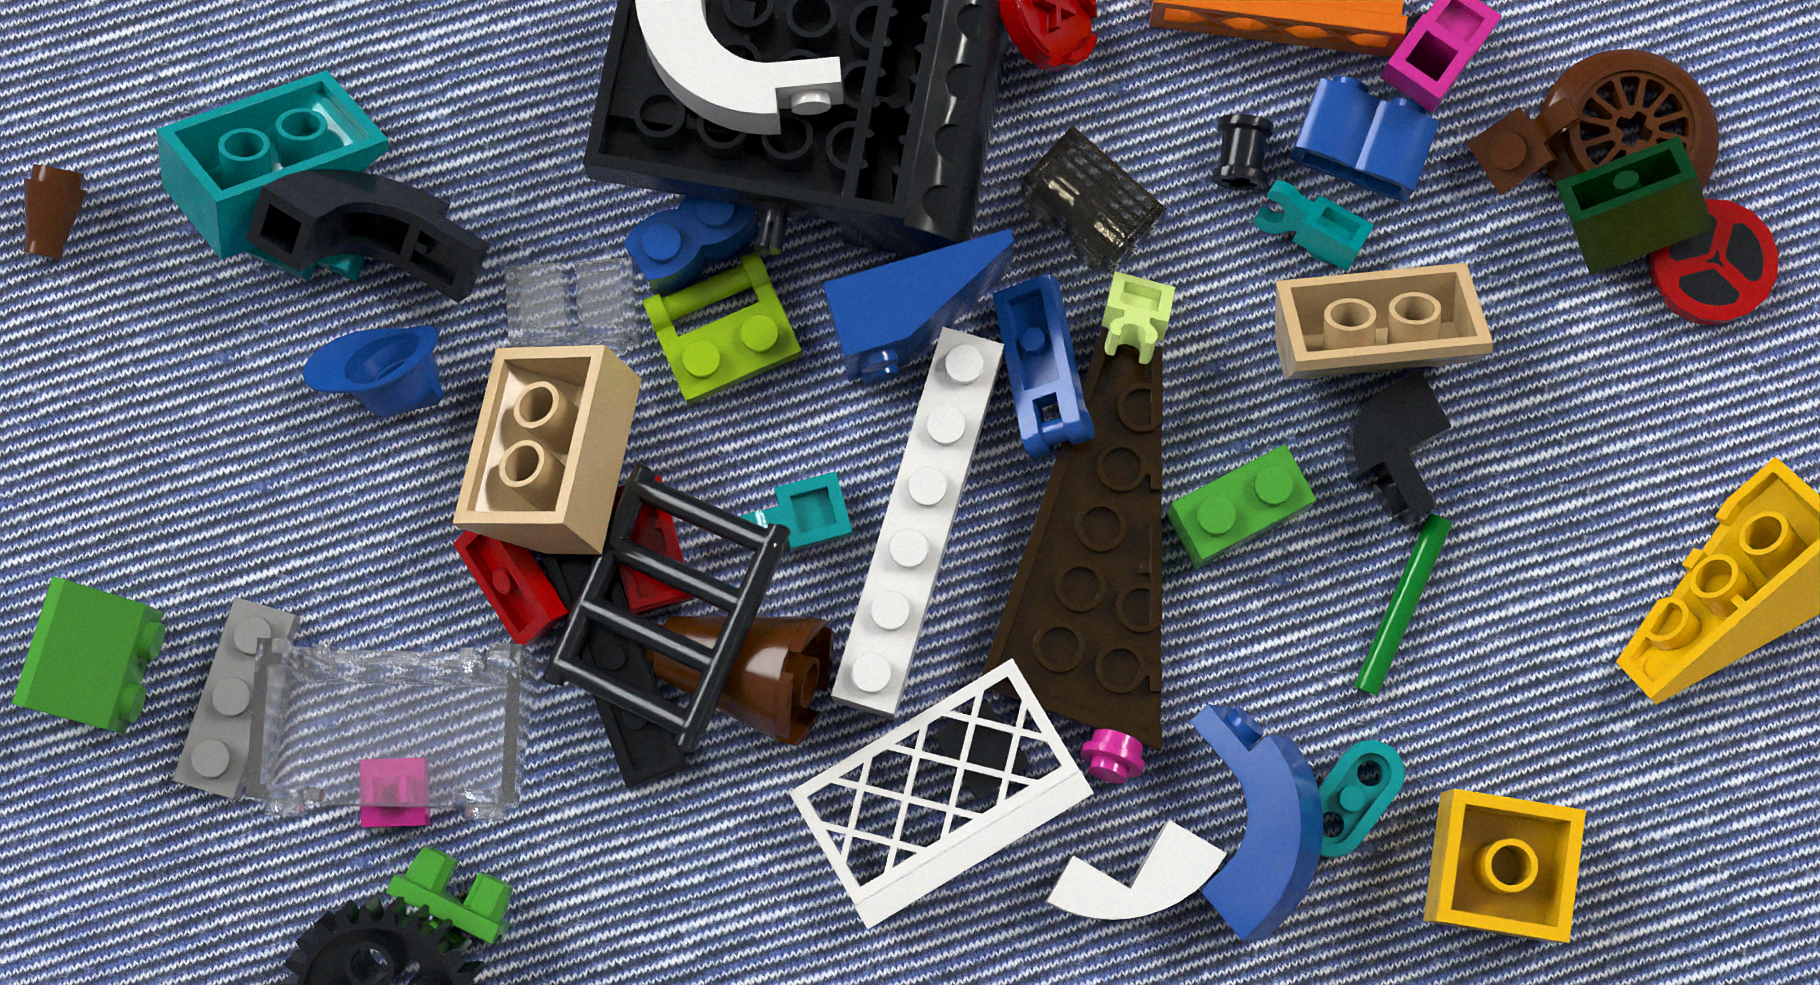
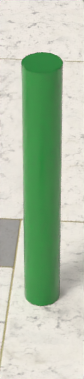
(1402, 605)

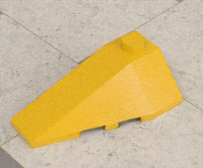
(1738, 591)

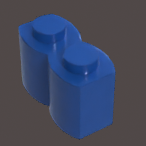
(1364, 138)
(680, 242)

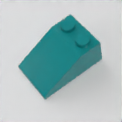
(226, 155)

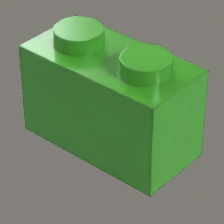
(1240, 506)

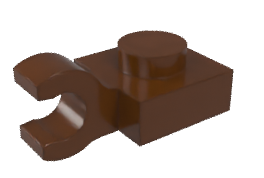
(1519, 147)

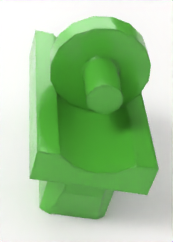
(478, 914)

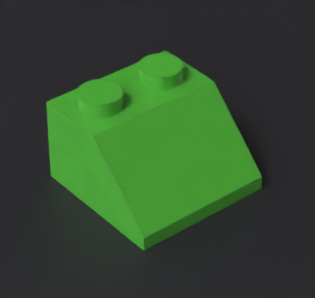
(90, 656)

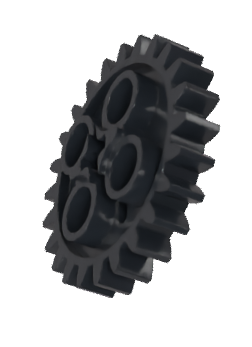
(341, 941)

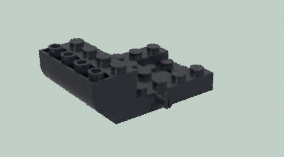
(888, 164)

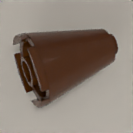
(772, 676)

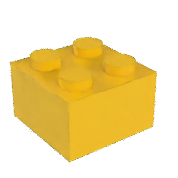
(1504, 866)

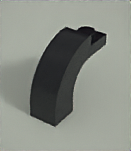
(366, 215)

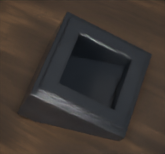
(987, 749)

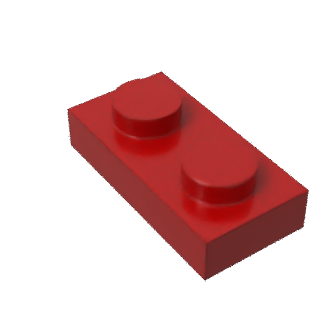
(512, 585)

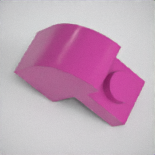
(1439, 50)

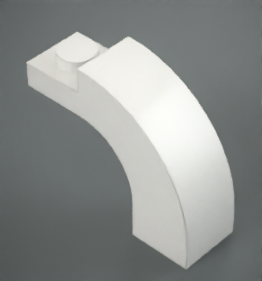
(727, 87)

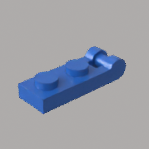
(1041, 365)

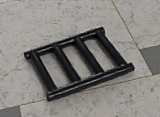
(739, 602)

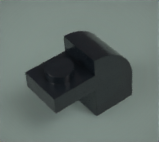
(1383, 437)

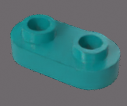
(1355, 803)

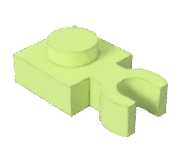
(1136, 314)

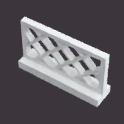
(970, 842)

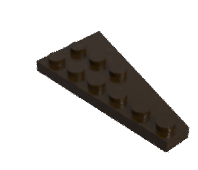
(1091, 574)

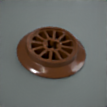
(1642, 70)

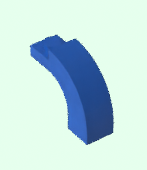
(1282, 827)

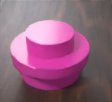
(1113, 756)

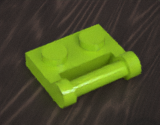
(731, 346)

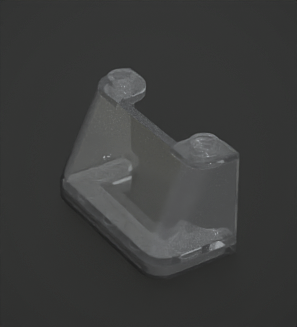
(389, 728)

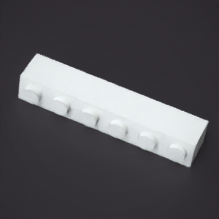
(918, 523)

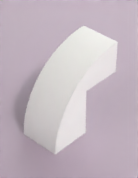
(1168, 874)

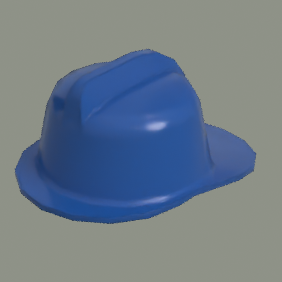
(380, 368)

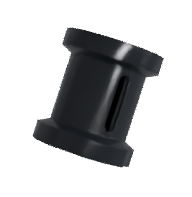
(1242, 152)

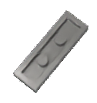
(220, 731)

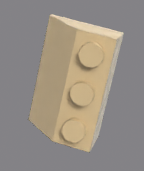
(1379, 321)
(549, 448)

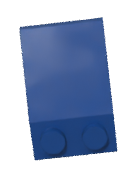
(900, 307)

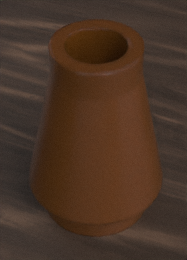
(51, 208)

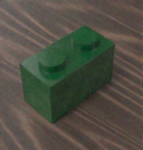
(1635, 205)

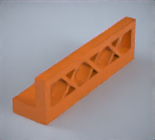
(1339, 25)

